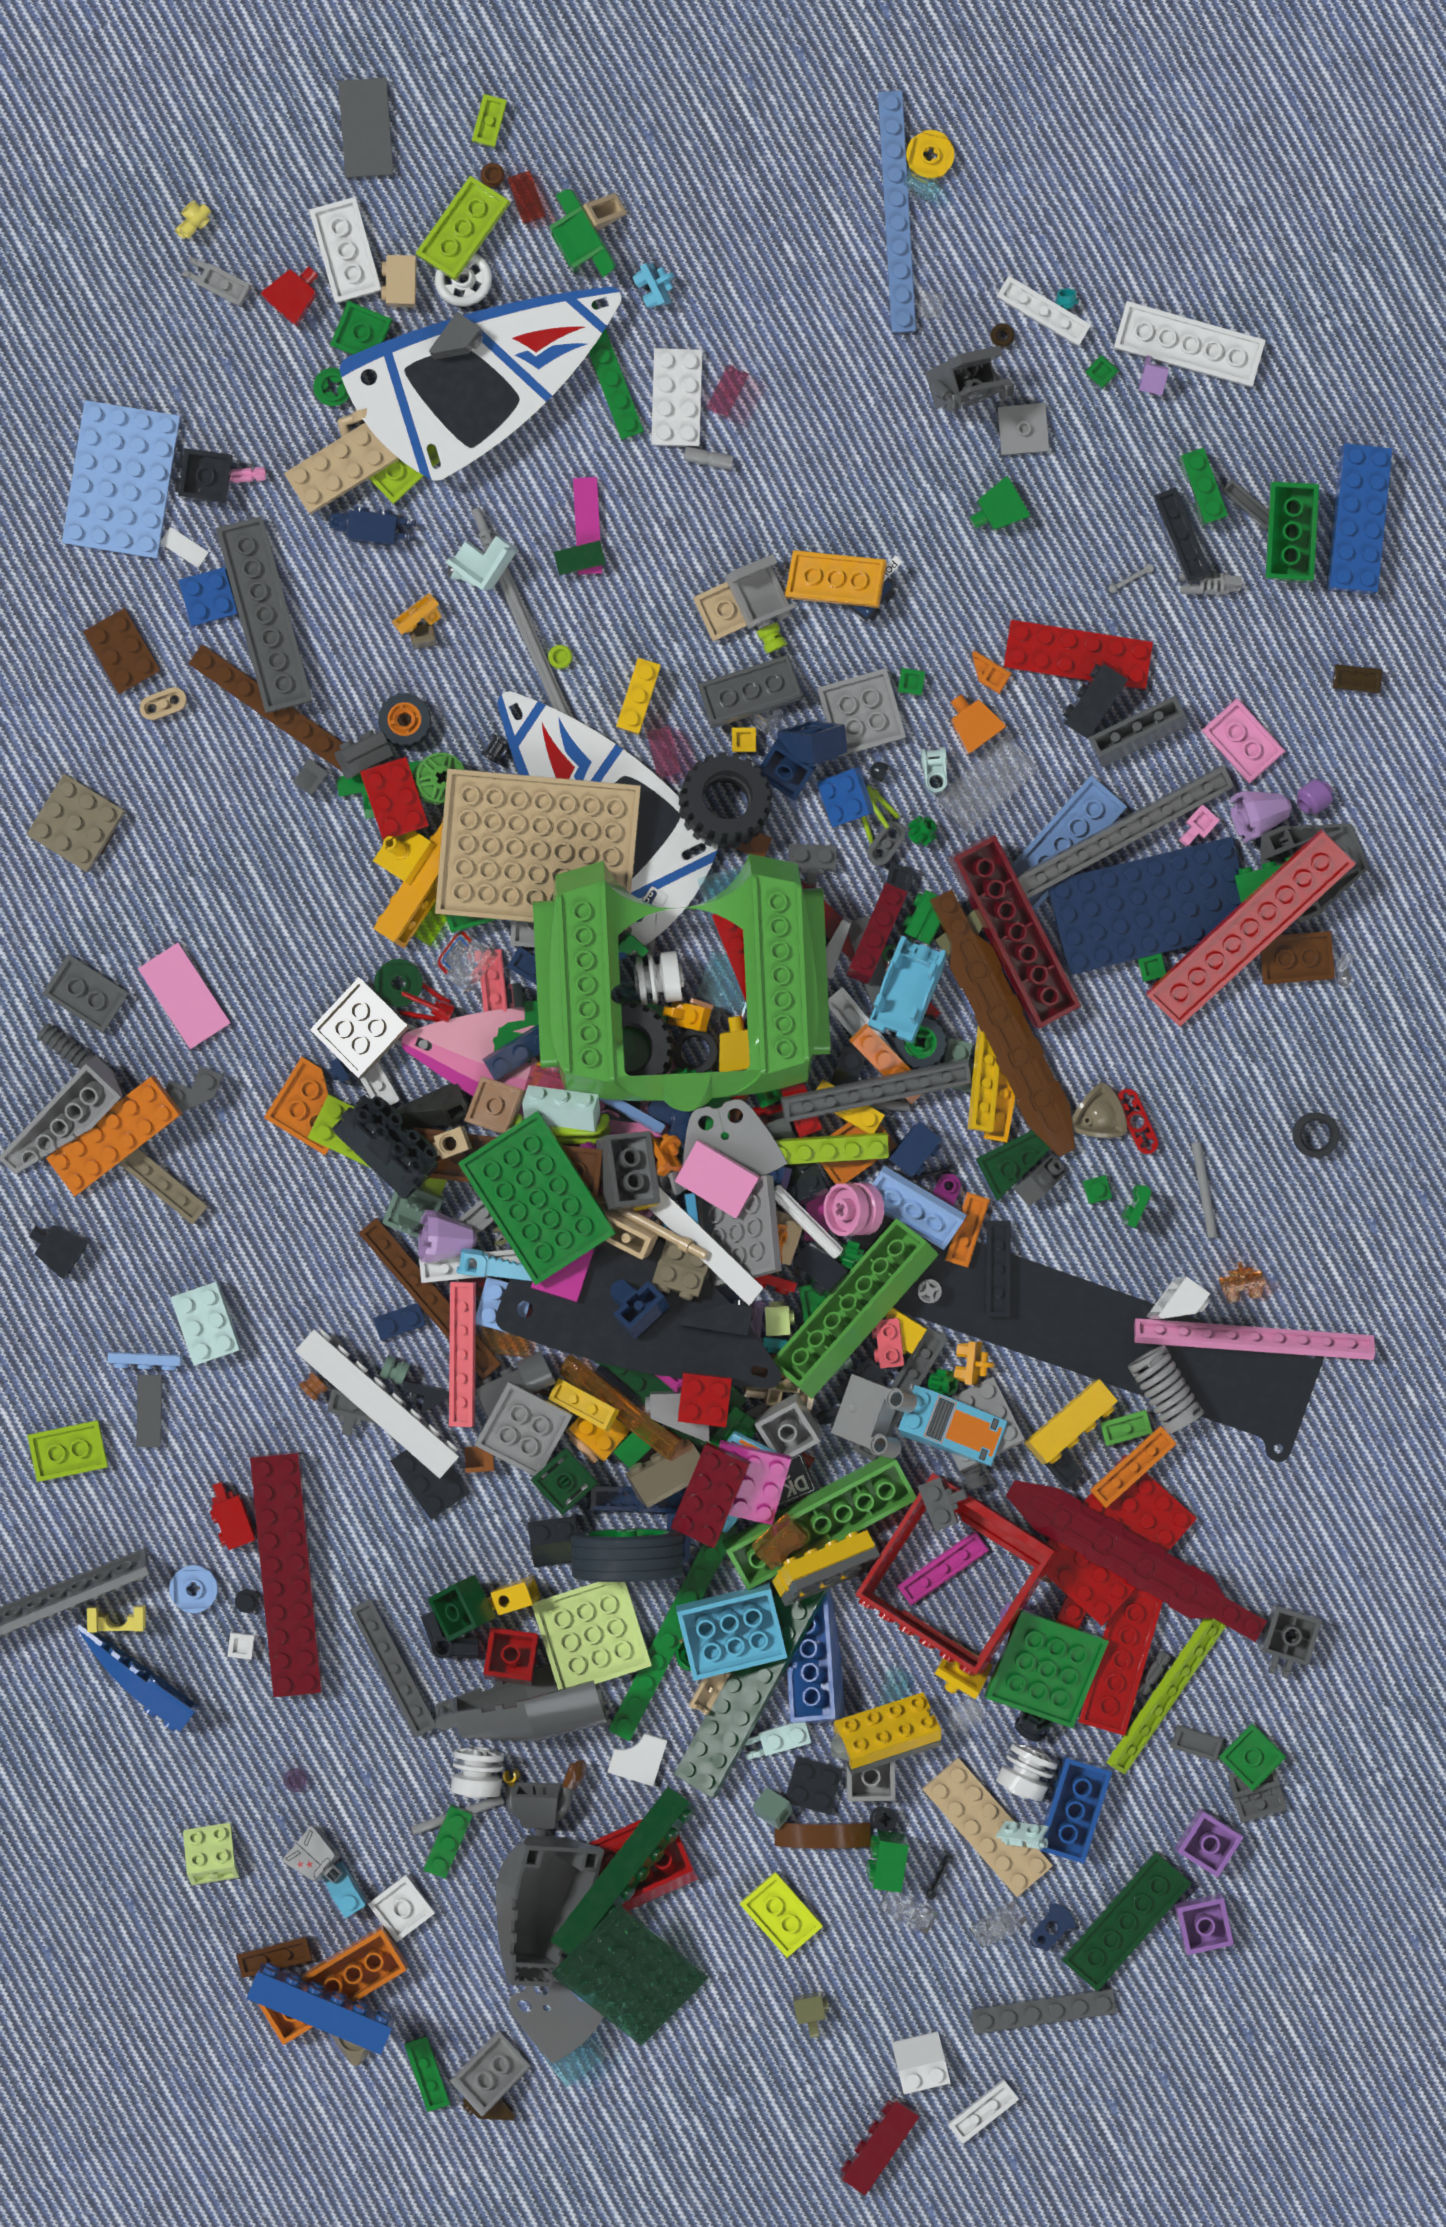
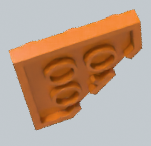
(300, 1102)

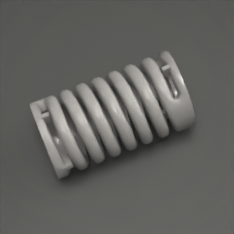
(1187, 1406)

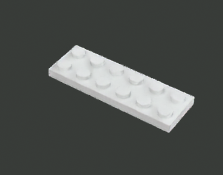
(1189, 344)

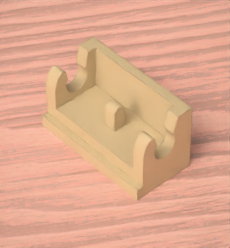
(708, 1692)

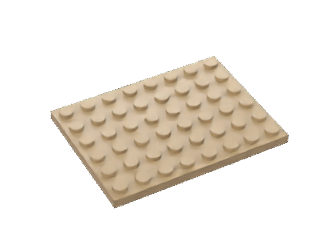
(517, 832)

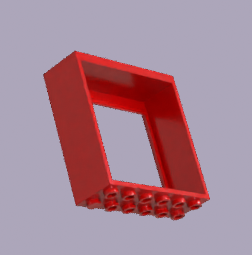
(994, 1527)

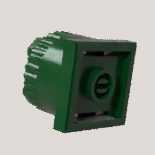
(564, 1481)

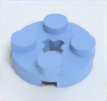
(203, 1598)

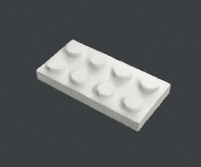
(345, 250)
(676, 397)

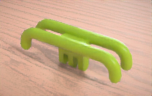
(571, 1136)

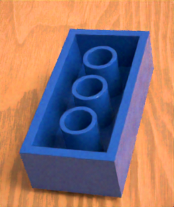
(1075, 1807)

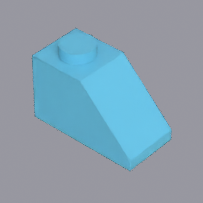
(346, 1892)

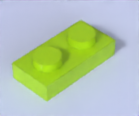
(489, 121)

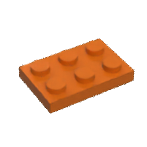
(846, 1170)

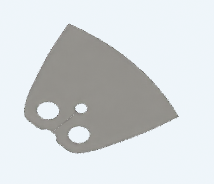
(747, 1142)
(561, 2028)

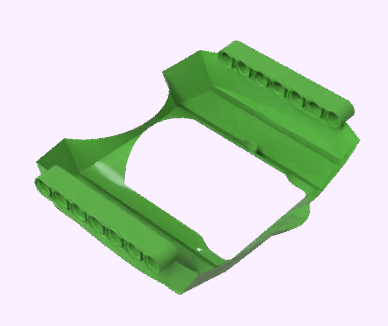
(782, 975)

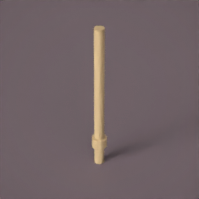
(684, 1243)

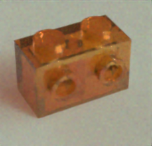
(779, 1541)

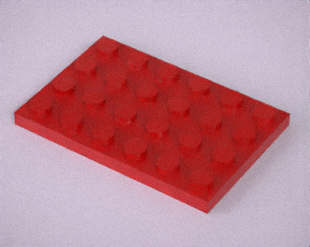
(1141, 1509)

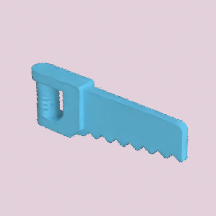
(490, 1266)

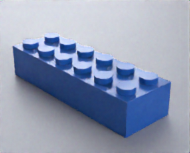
(1359, 519)
(321, 2008)

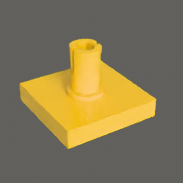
(404, 855)
(959, 1680)

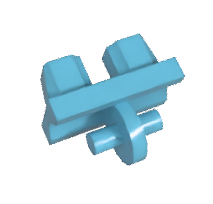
(658, 282)

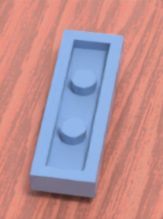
(144, 1360)

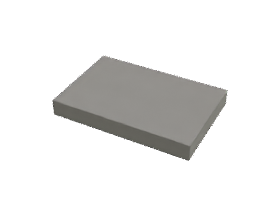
(490, 2073)

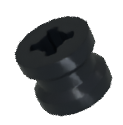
(877, 1818)

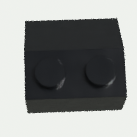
(551, 1539)

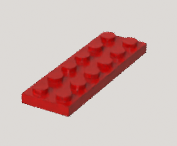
(1075, 652)
(1122, 1665)

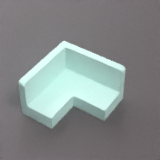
(481, 567)

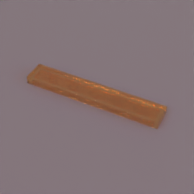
(628, 1413)

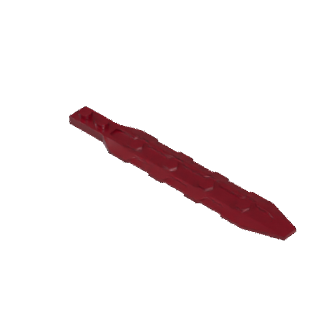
(1130, 1556)

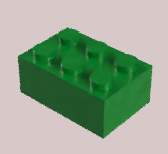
(888, 1861)

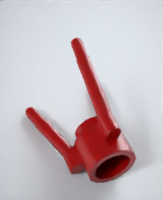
(441, 1010)

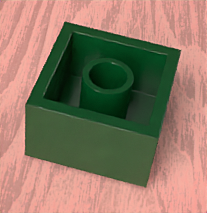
(461, 1608)

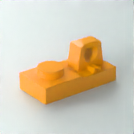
(424, 608)
(687, 1016)

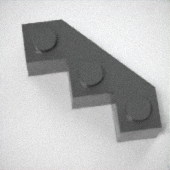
(204, 1089)

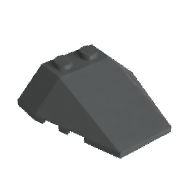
(1287, 840)

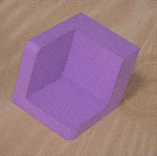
(1153, 377)

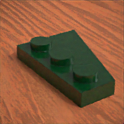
(1010, 1161)

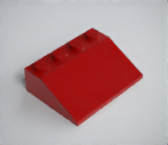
(664, 1876)

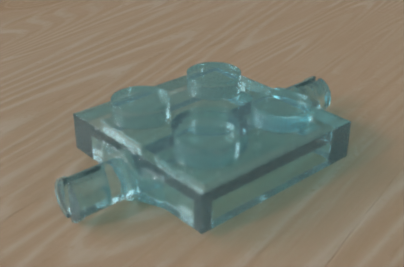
(720, 986)

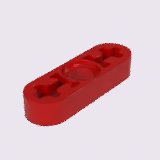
(1149, 1135)

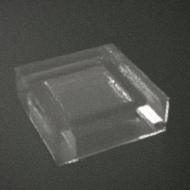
(930, 305)

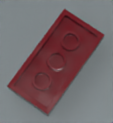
(710, 1494)

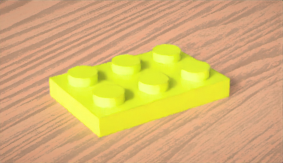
(781, 1914)

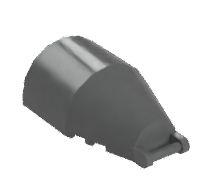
(523, 1710)

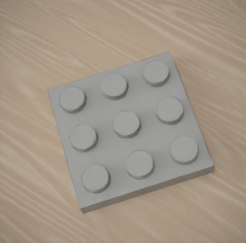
(866, 709)
(988, 1398)
(523, 1429)

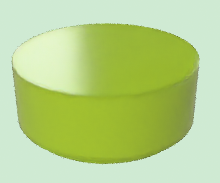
(560, 656)

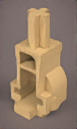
(774, 1395)

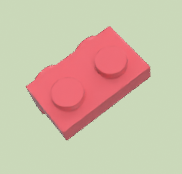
(889, 1343)

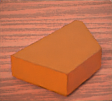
(990, 673)

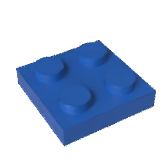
(208, 597)
(845, 797)

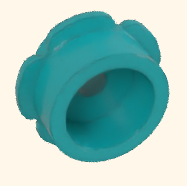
(1066, 298)

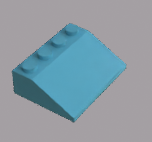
(731, 1631)

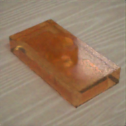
(505, 1343)

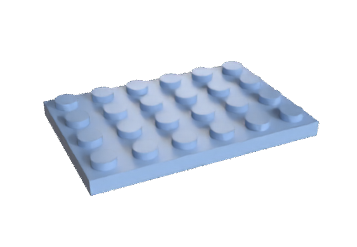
(121, 479)

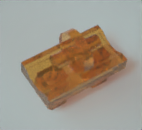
(1241, 1280)

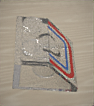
(465, 959)

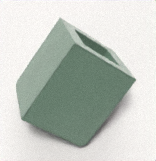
(772, 1808)

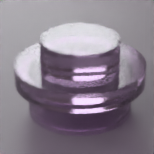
(295, 1780)

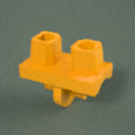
(976, 1362)

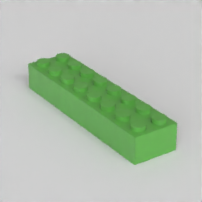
(854, 1308)
(828, 1515)

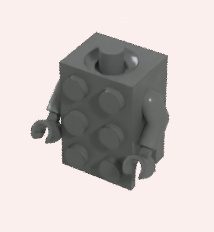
(967, 380)

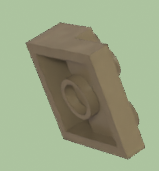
(680, 1272)

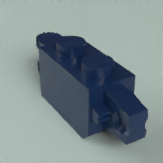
(371, 527)

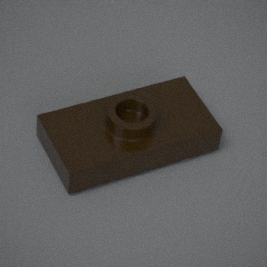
(1357, 679)

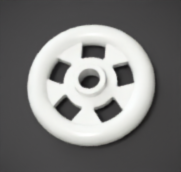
(470, 297)

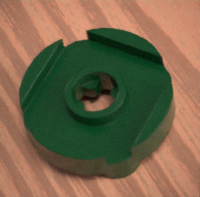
(389, 972)

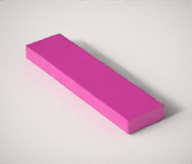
(586, 515)
(942, 1567)

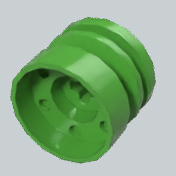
(425, 777)

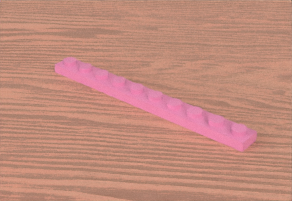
(1254, 1339)

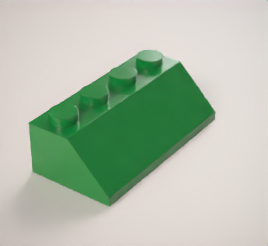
(1292, 532)

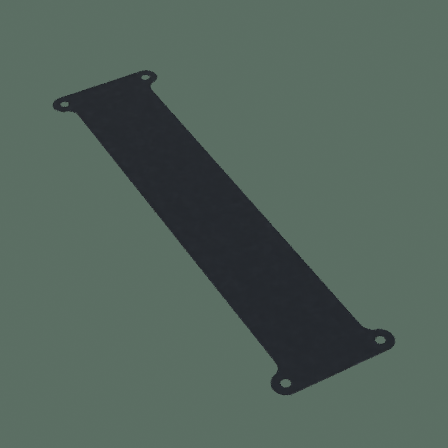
(1093, 1335)

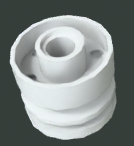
(659, 978)
(477, 1772)
(1025, 1775)

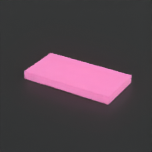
(184, 995)

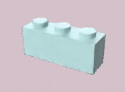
(563, 1107)

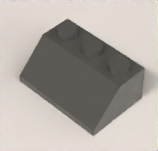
(628, 1171)

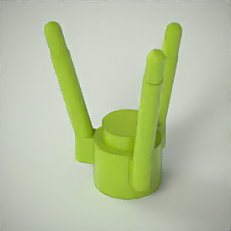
(874, 796)

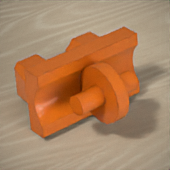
(665, 1151)

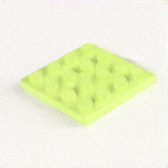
(591, 1634)

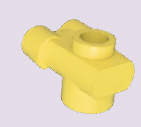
(196, 217)

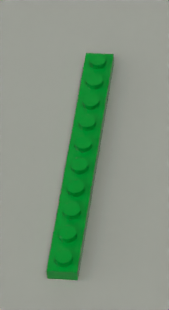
(667, 1638)

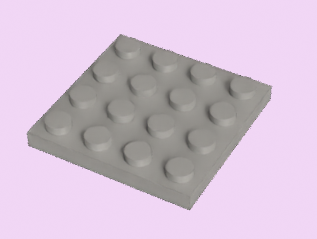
(749, 1238)

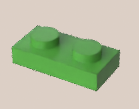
(1125, 1427)

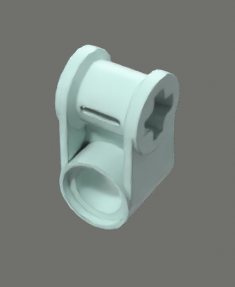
(934, 768)

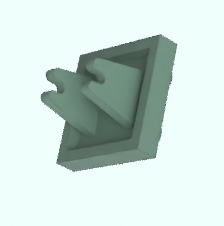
(407, 1213)

